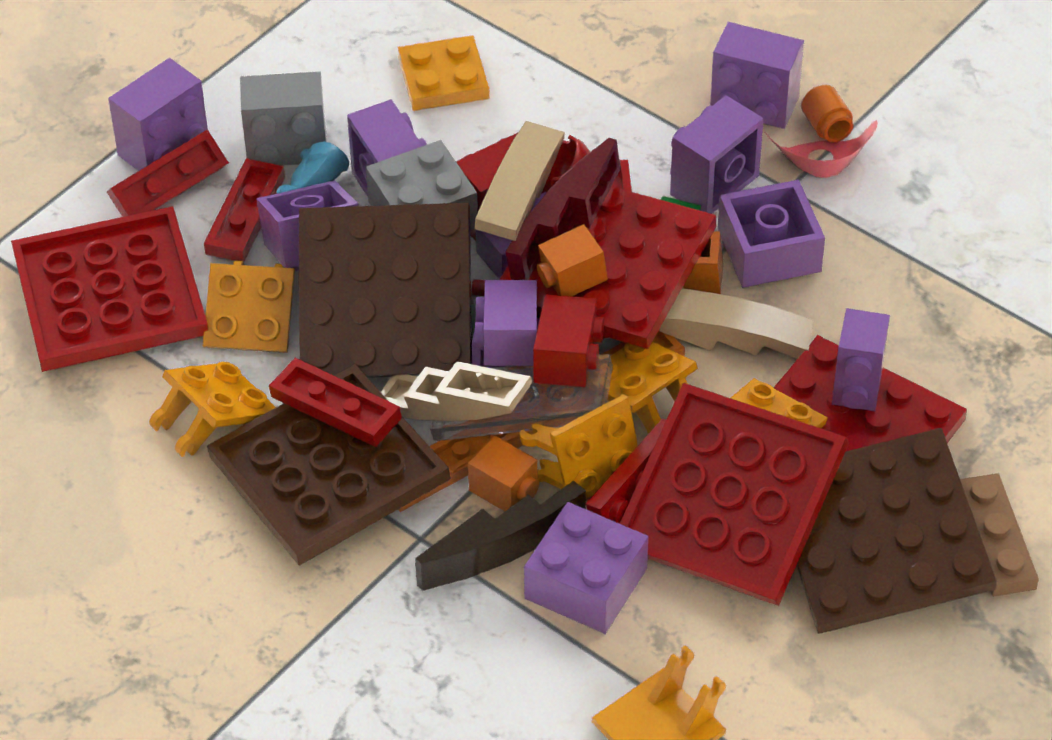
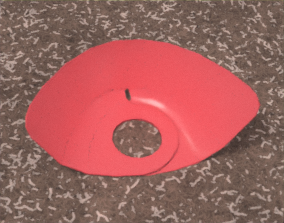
(842, 151)

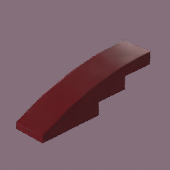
(568, 202)

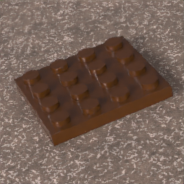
(385, 288)
(319, 482)
(893, 535)

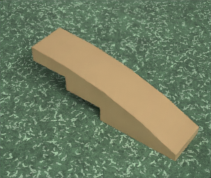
(519, 180)
(741, 323)
(456, 394)

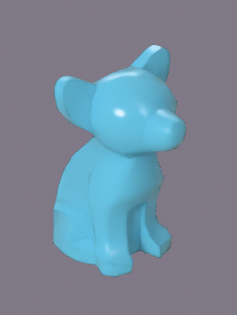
(319, 165)

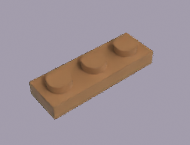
(1000, 535)

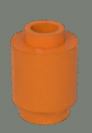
(827, 113)

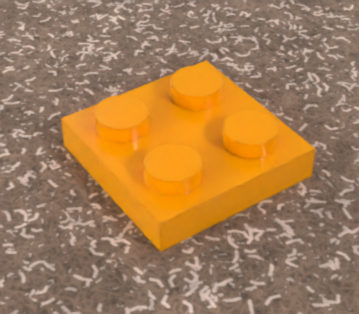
(443, 72)

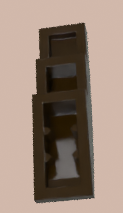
(490, 542)

